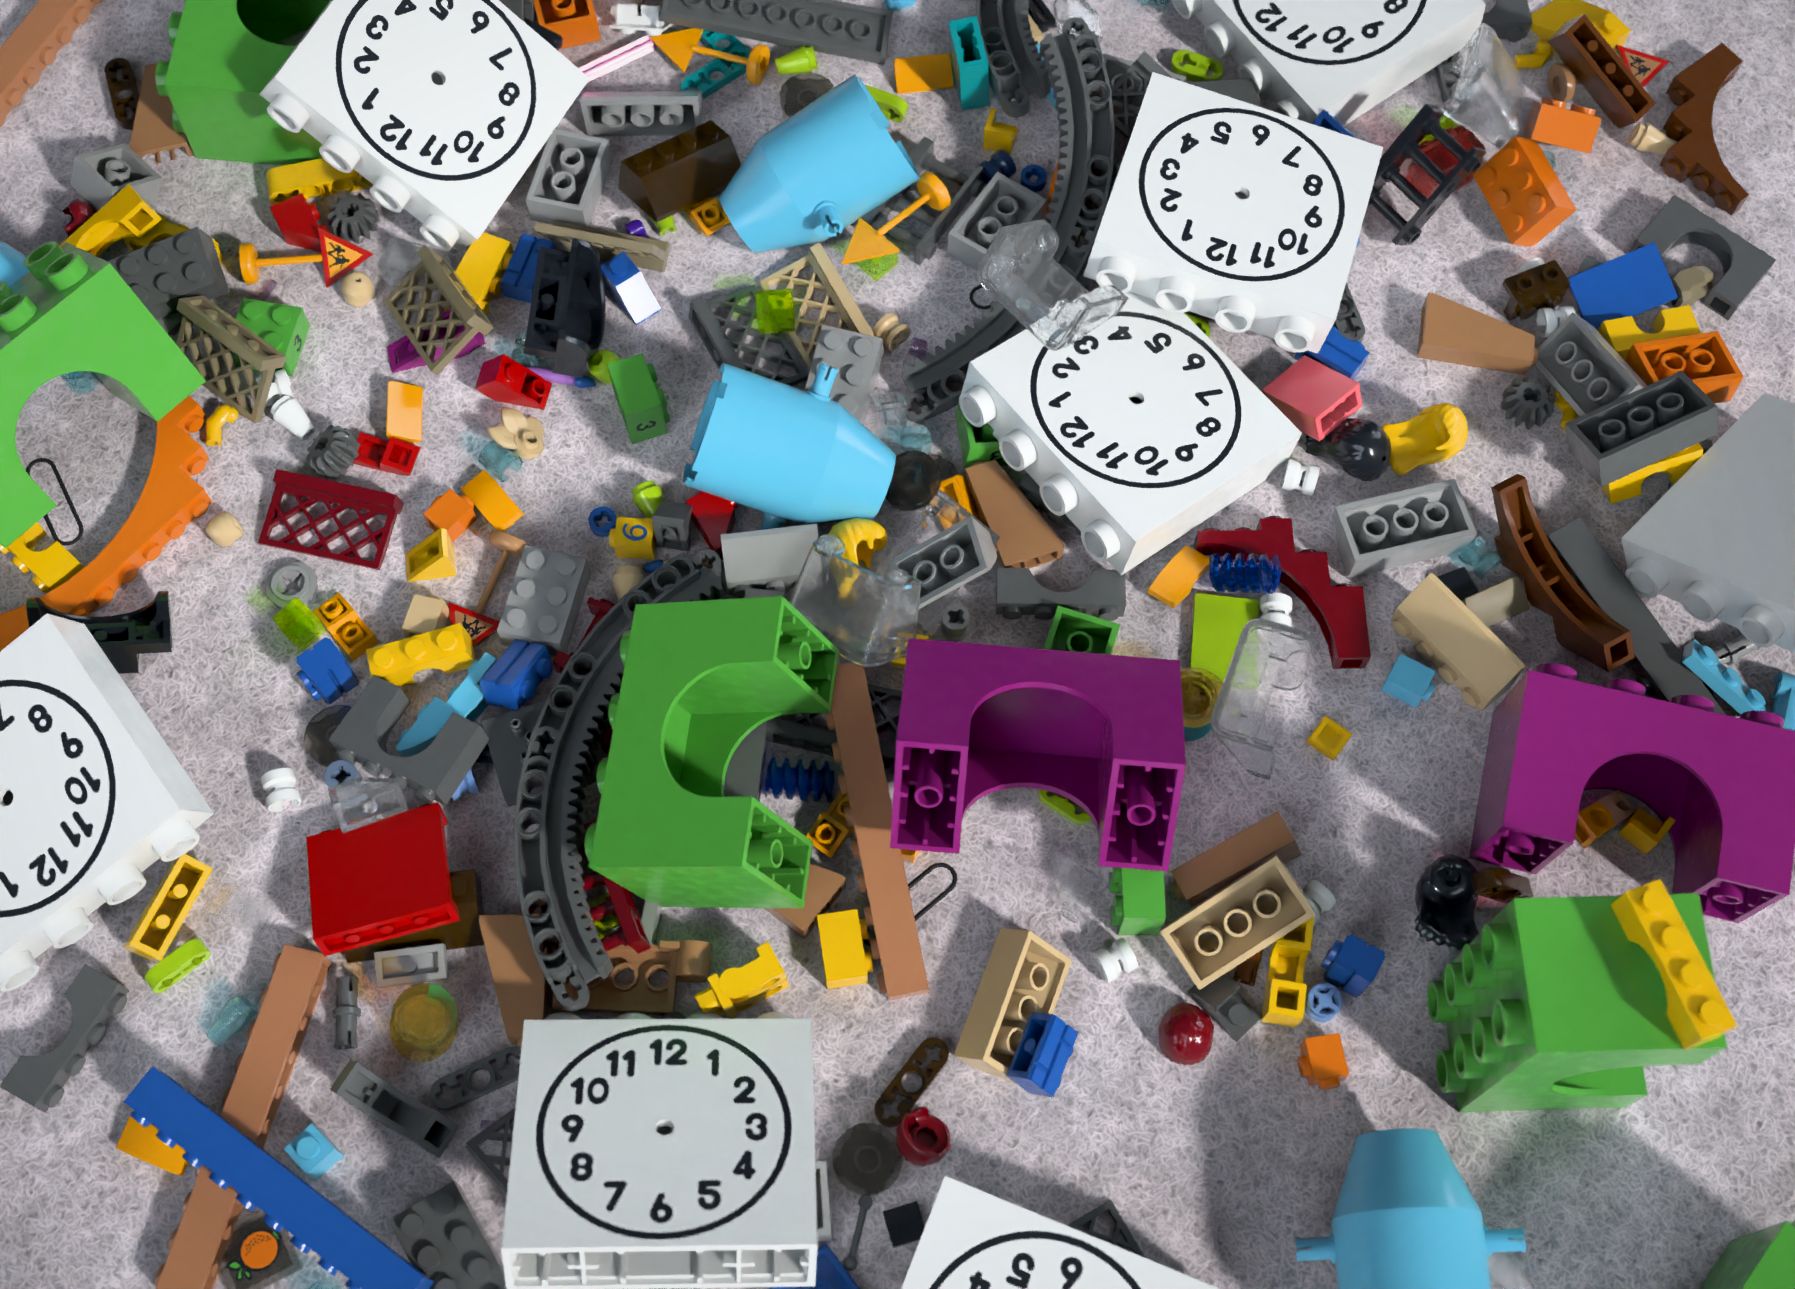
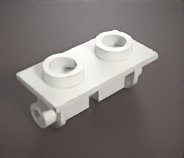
(629, 21)

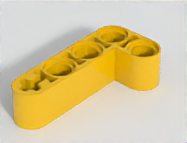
(311, 179)

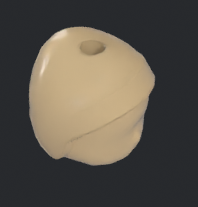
(357, 289)
(224, 529)

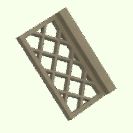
(642, 251)
(451, 295)
(231, 338)

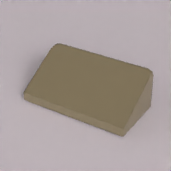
(1498, 602)

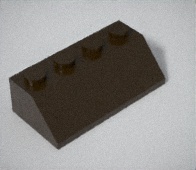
(680, 171)
(455, 935)

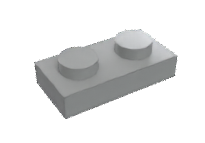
(411, 965)

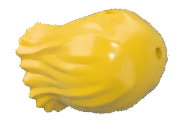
(1427, 438)
(861, 539)

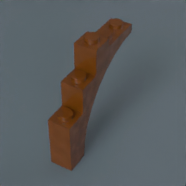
(1691, 126)
(1549, 586)

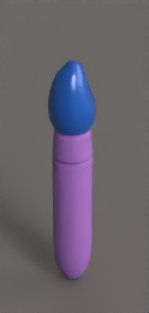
(547, 374)

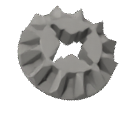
(291, 571)

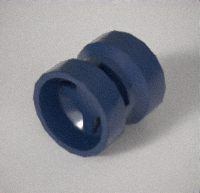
(999, 162)

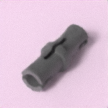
(346, 1013)

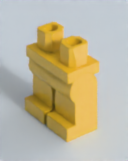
(743, 986)

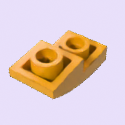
(708, 216)
(492, 501)
(1178, 576)
(345, 626)
(831, 827)
(144, 1145)

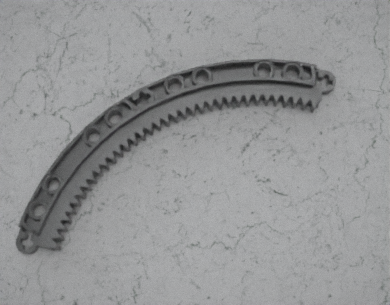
(1011, 54)
(1085, 146)
(550, 856)

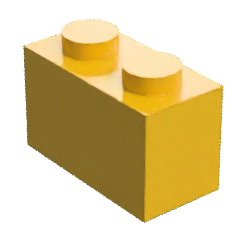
(843, 948)

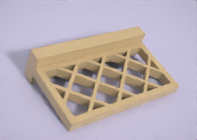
(836, 292)

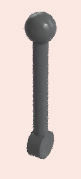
(865, 1203)

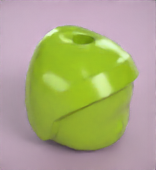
(598, 364)

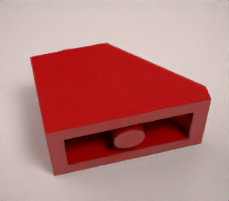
(712, 518)

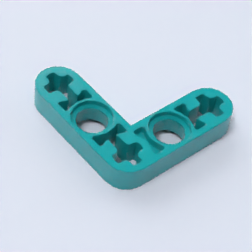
(737, 70)

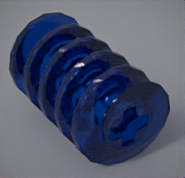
(1244, 575)
(800, 780)

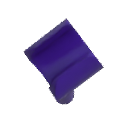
(636, 228)

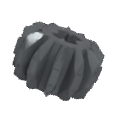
(353, 217)
(1528, 402)
(333, 452)

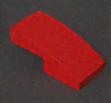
(388, 456)

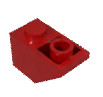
(298, 222)
(512, 383)

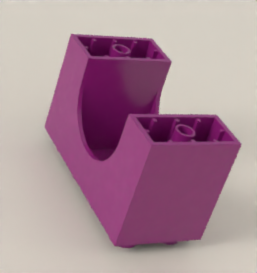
(1042, 720)
(1711, 772)

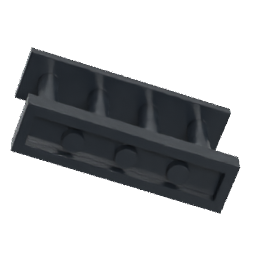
(1407, 147)

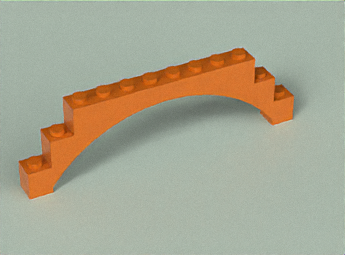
(161, 514)

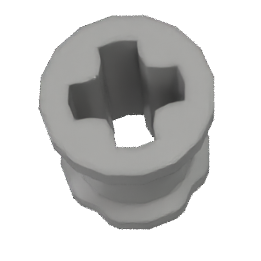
(957, 631)

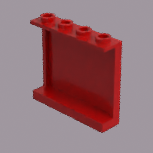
(380, 880)

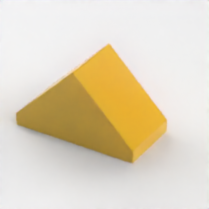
(431, 558)

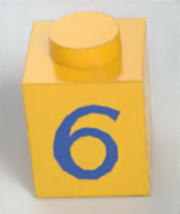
(633, 538)

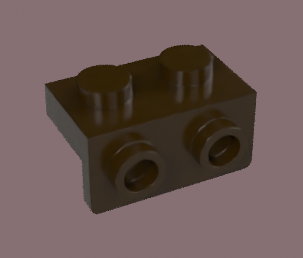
(1534, 290)

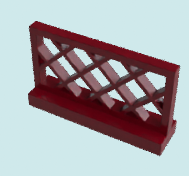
(333, 493)

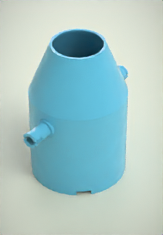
(817, 172)
(787, 451)
(1407, 1219)

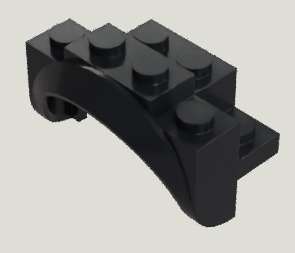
(567, 308)
(121, 635)

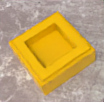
(1329, 738)

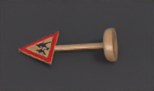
(1642, 65)
(476, 624)

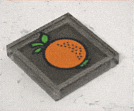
(256, 1254)

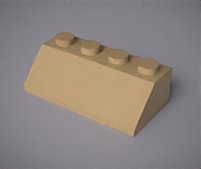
(1457, 643)
(1238, 921)
(1018, 979)

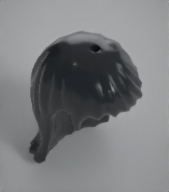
(1357, 446)
(1447, 902)

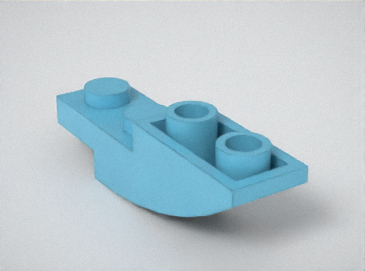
(463, 700)

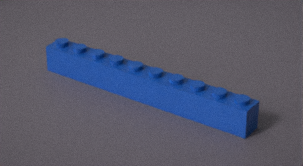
(270, 1186)

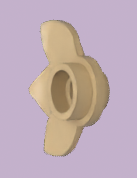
(519, 433)

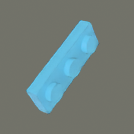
(1721, 679)

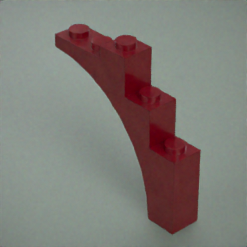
(1306, 573)

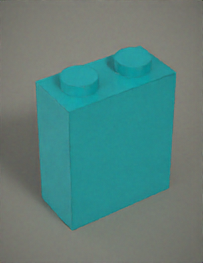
(969, 63)

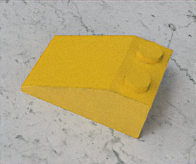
(1555, 14)

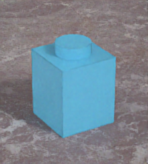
(1409, 681)
(313, 1152)

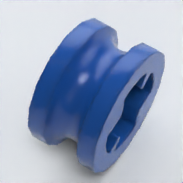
(1036, 170)
(596, 515)

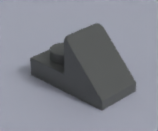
(672, 525)
(1227, 1006)

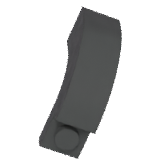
(394, 1108)

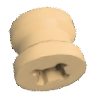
(891, 331)

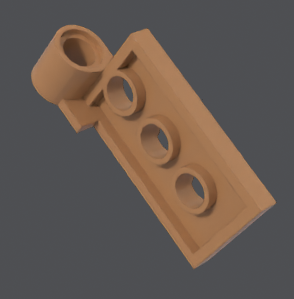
(681, 960)

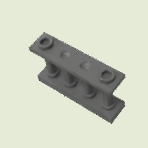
(924, 159)

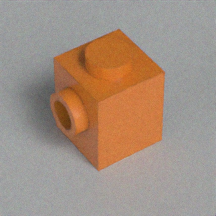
(451, 513)
(1323, 1061)

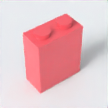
(1314, 397)

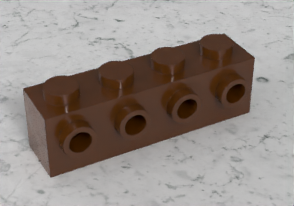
(1601, 71)

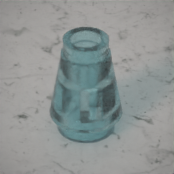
(232, 1019)

